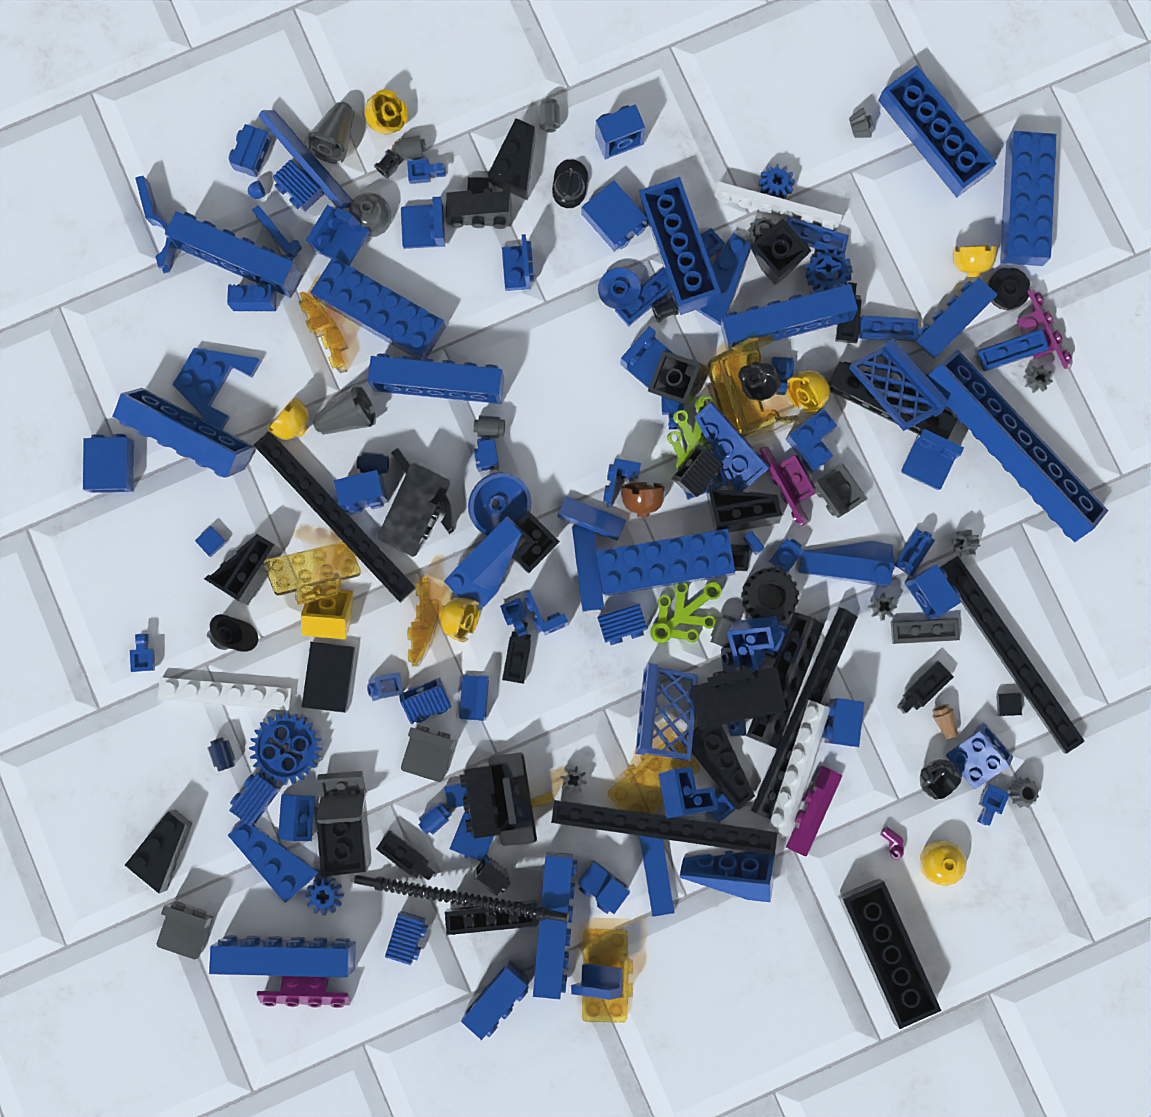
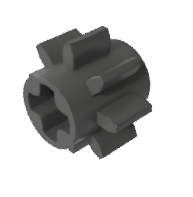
(1042, 374)
(965, 543)
(888, 608)
(567, 778)

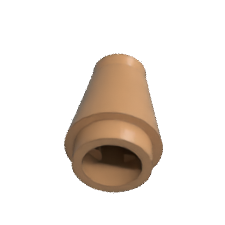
(945, 720)

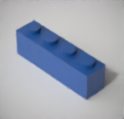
(956, 318)

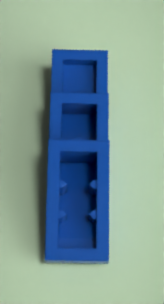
(587, 569)

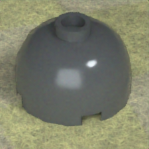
(371, 212)

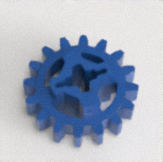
(836, 265)

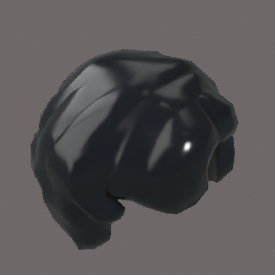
(759, 381)
(940, 778)

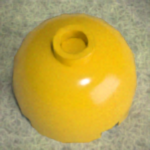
(385, 112)
(974, 259)
(808, 390)
(290, 421)
(459, 618)
(943, 863)

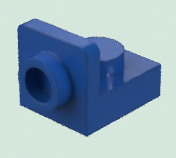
(787, 555)
(385, 686)

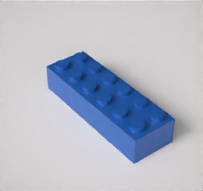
(936, 131)
(1028, 198)
(680, 246)
(233, 254)
(378, 309)
(791, 317)
(436, 379)
(182, 432)
(665, 562)
(553, 934)
(282, 957)

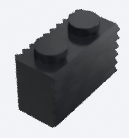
(697, 471)
(492, 875)

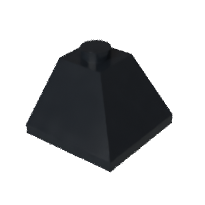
(779, 251)
(678, 378)

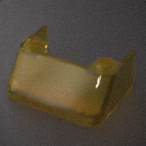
(741, 411)

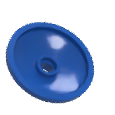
(512, 500)

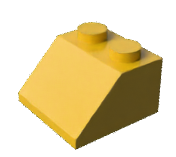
(328, 616)

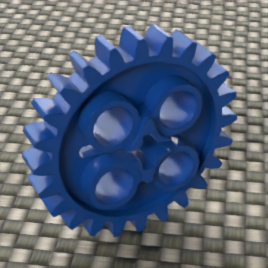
(276, 766)

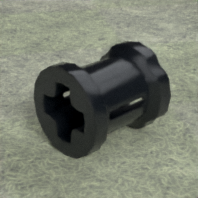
(387, 163)
(665, 309)

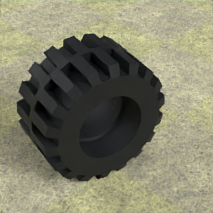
(774, 577)

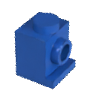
(486, 454)

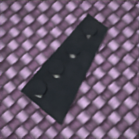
(721, 763)

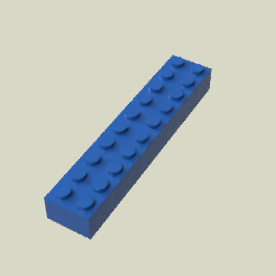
(1017, 447)

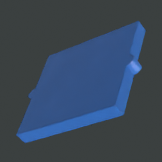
(467, 845)

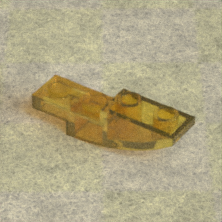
(323, 325)
(423, 632)

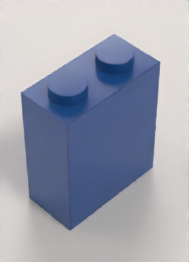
(614, 216)
(108, 464)

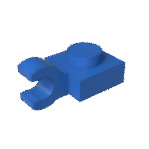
(421, 170)
(784, 368)
(669, 407)
(514, 613)
(142, 658)
(993, 801)

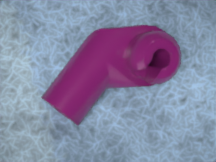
(896, 843)

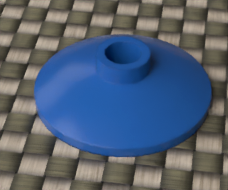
(619, 279)

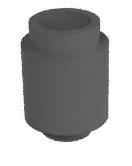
(549, 115)
(410, 147)
(489, 426)
(719, 632)

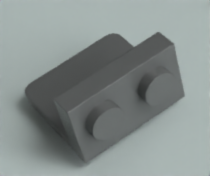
(839, 491)
(427, 753)
(341, 797)
(184, 929)

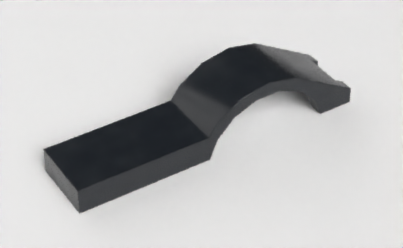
(447, 520)

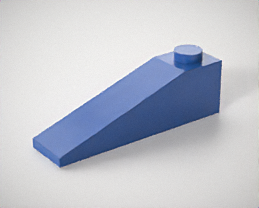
(856, 562)
(484, 568)

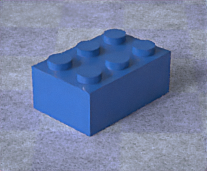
(496, 1001)

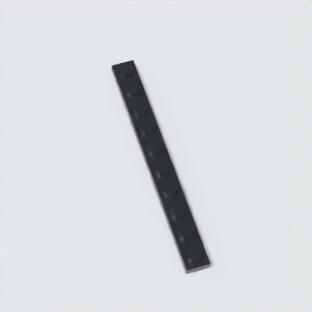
(335, 516)
(1012, 656)
(813, 690)
(664, 828)

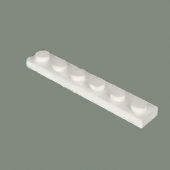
(770, 204)
(225, 693)
(799, 768)

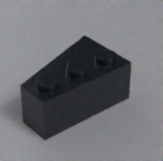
(515, 159)
(479, 209)
(742, 510)
(245, 571)
(480, 802)
(159, 852)

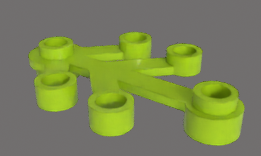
(693, 437)
(682, 614)

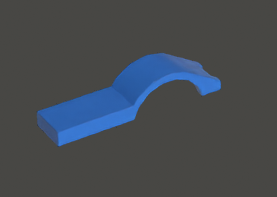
(166, 256)

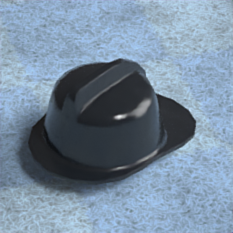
(570, 183)
(232, 634)

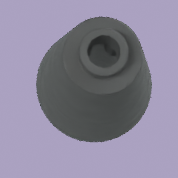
(332, 134)
(346, 413)

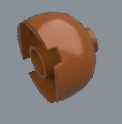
(642, 498)

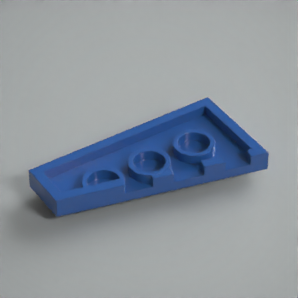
(727, 271)
(739, 458)
(275, 863)

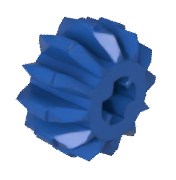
(777, 175)
(320, 902)

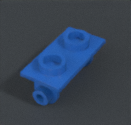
(914, 552)

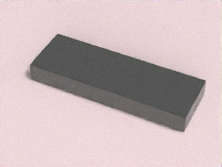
(925, 631)

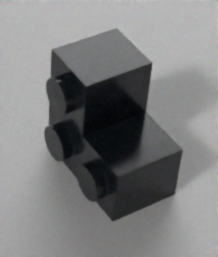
(537, 542)

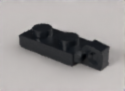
(849, 331)
(517, 657)
(925, 687)
(404, 856)

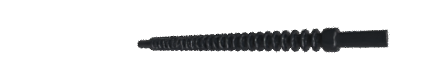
(540, 912)

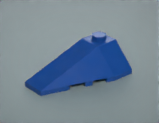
(739, 874)

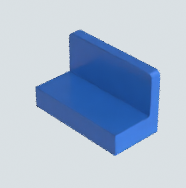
(474, 697)
(296, 817)
(599, 982)

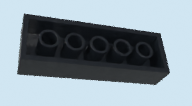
(889, 953)

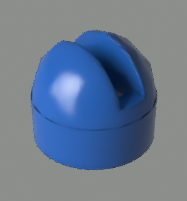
(256, 190)

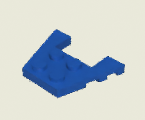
(204, 377)

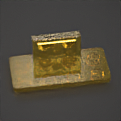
(312, 572)
(641, 784)
(610, 949)

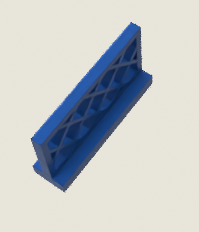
(911, 377)
(648, 707)

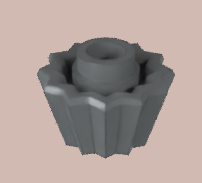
(861, 124)
(759, 227)
(1023, 792)

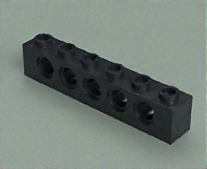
(839, 385)
(792, 666)

